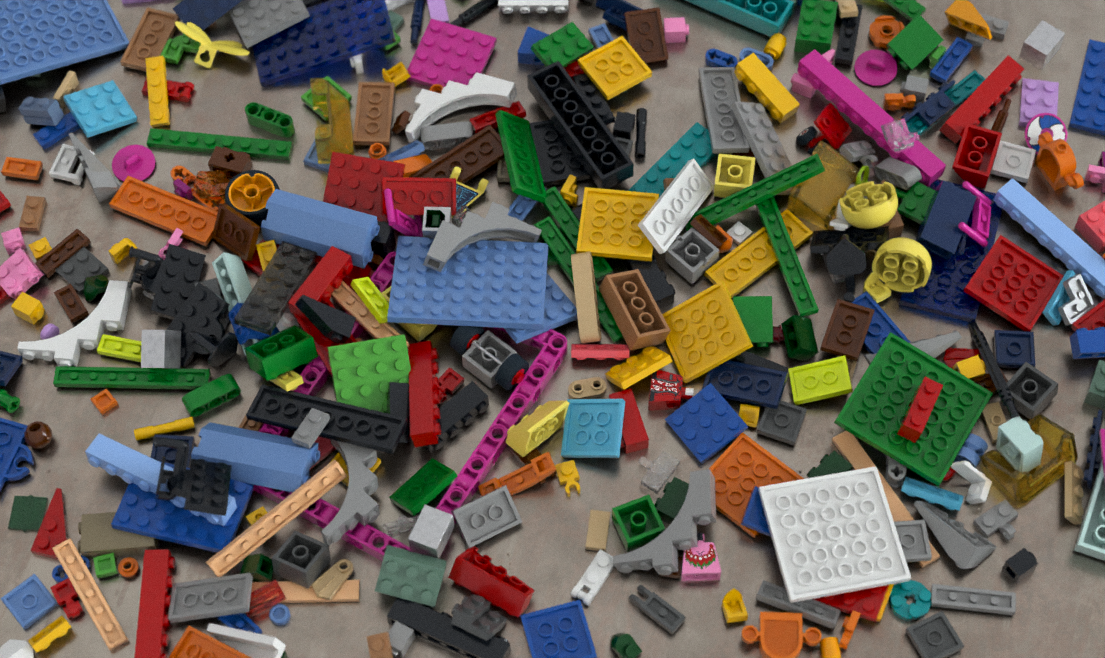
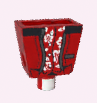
(667, 391)

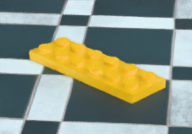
(754, 256)

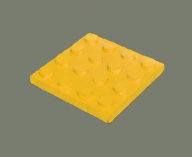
(611, 224)
(705, 332)

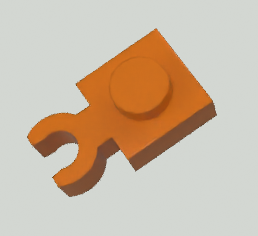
(896, 101)
(849, 625)

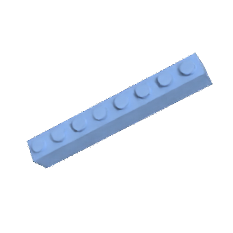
(1053, 234)
(142, 471)

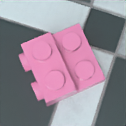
(18, 274)

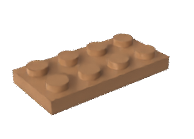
(149, 38)
(374, 113)

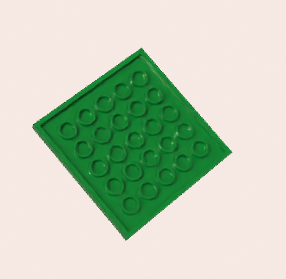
(884, 397)

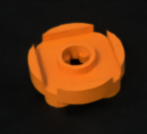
(882, 23)

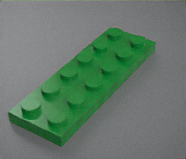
(521, 156)

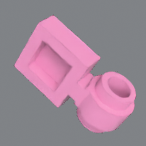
(174, 240)

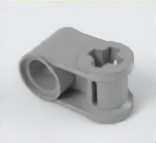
(897, 469)

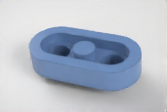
(766, 59)

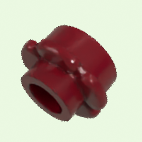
(778, 334)

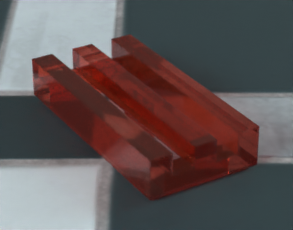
(274, 584)

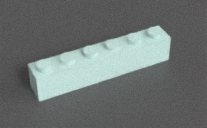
(233, 283)

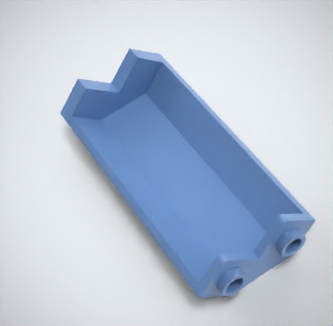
(319, 226)
(257, 456)

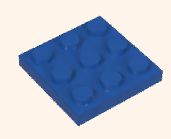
(706, 423)
(558, 632)

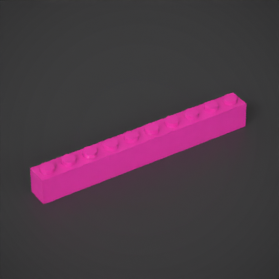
(865, 113)

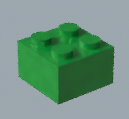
(637, 522)

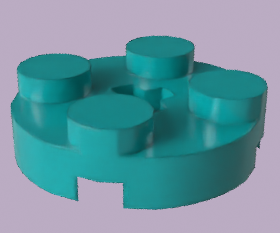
(910, 589)

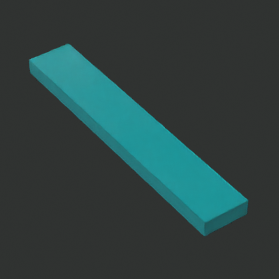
(957, 94)

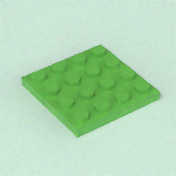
(365, 368)

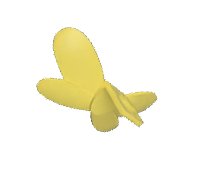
(198, 35)

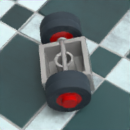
(489, 357)

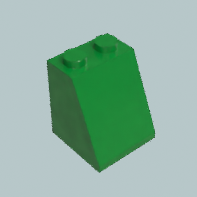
(914, 43)
(756, 318)

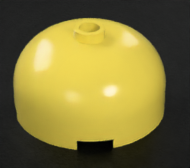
(869, 212)
(902, 264)

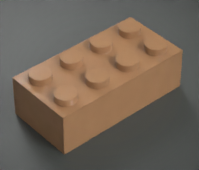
(634, 309)

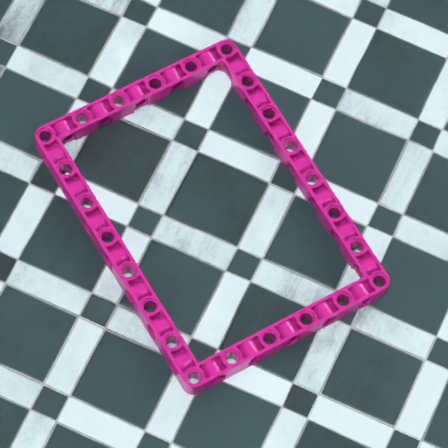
(484, 455)

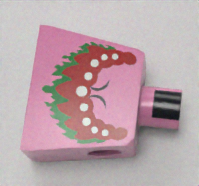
(701, 562)

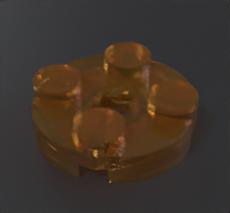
(204, 182)

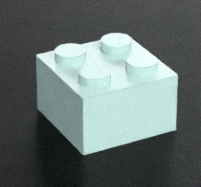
(1019, 445)

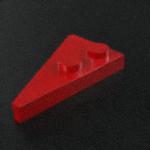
(52, 528)

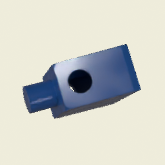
(525, 54)

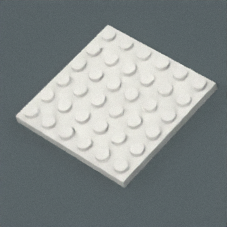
(833, 534)

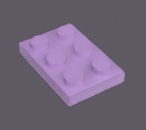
(1037, 98)

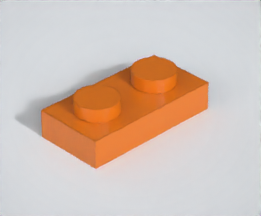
(22, 168)

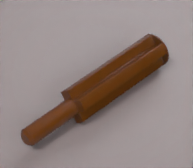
(1001, 117)

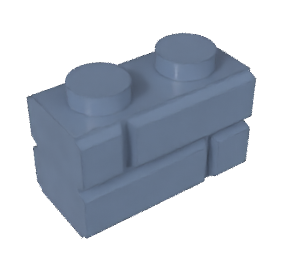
(41, 111)

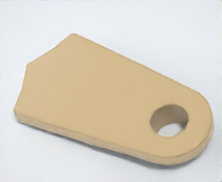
(332, 580)

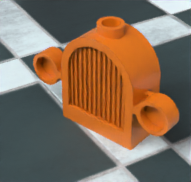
(1057, 163)
(780, 635)

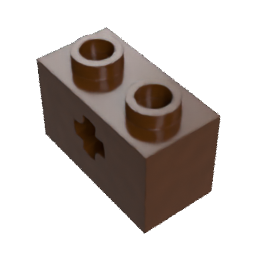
(229, 161)

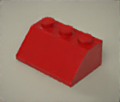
(976, 154)

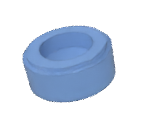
(279, 614)

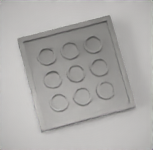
(264, 18)

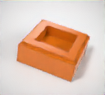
(104, 401)

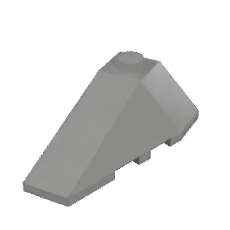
(98, 175)
(961, 545)

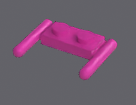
(981, 216)
(401, 221)

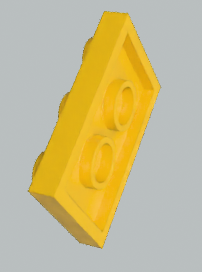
(638, 367)

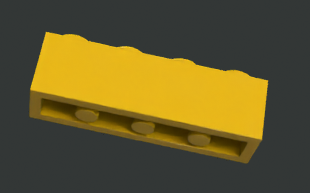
(766, 88)

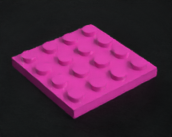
(449, 54)

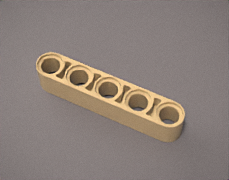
(586, 297)

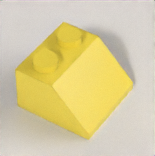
(733, 174)

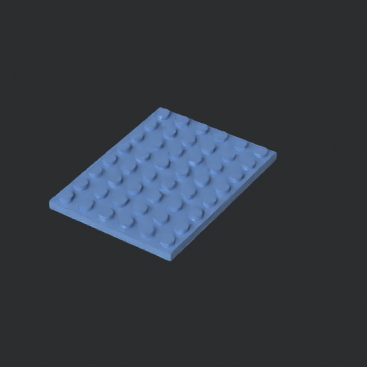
(54, 34)
(478, 287)

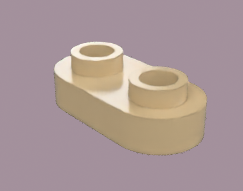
(587, 388)

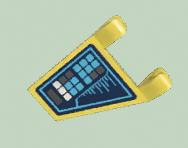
(464, 194)

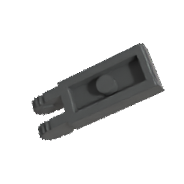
(658, 609)

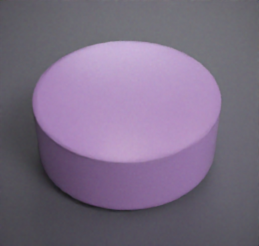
(49, 331)

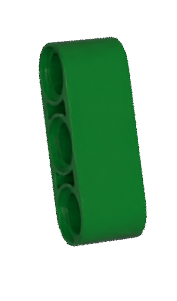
(269, 120)
(211, 395)

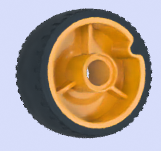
(249, 194)

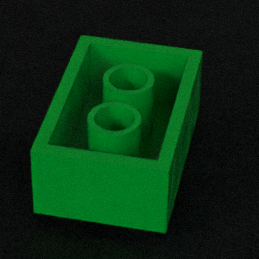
(815, 26)
(281, 352)

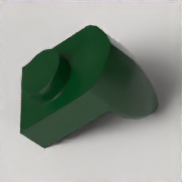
(95, 285)
(625, 645)

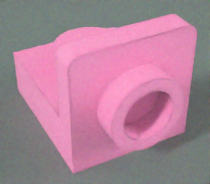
(1096, 175)
(13, 240)

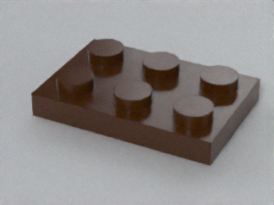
(647, 34)
(236, 232)
(847, 330)

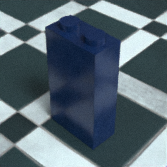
(940, 225)

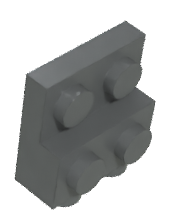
(476, 618)

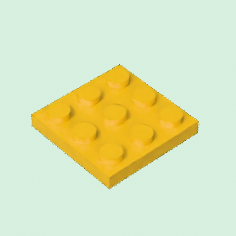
(614, 67)

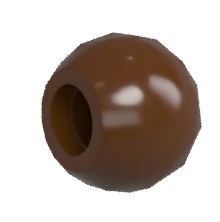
(38, 435)

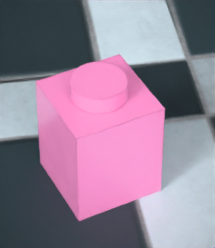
(675, 29)

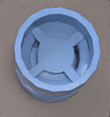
(972, 450)

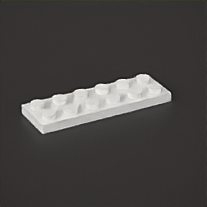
(676, 206)

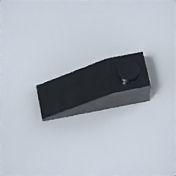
(328, 320)
(399, 404)

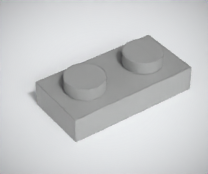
(310, 428)

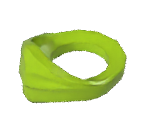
(865, 168)

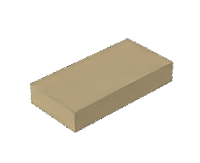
(598, 530)

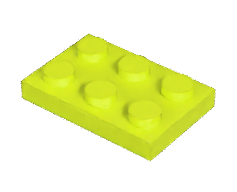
(820, 380)

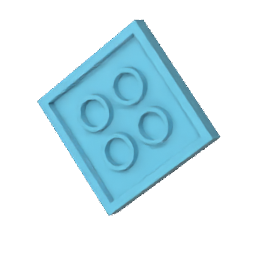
(100, 108)
(593, 428)

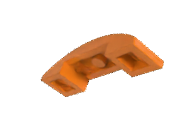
(523, 477)

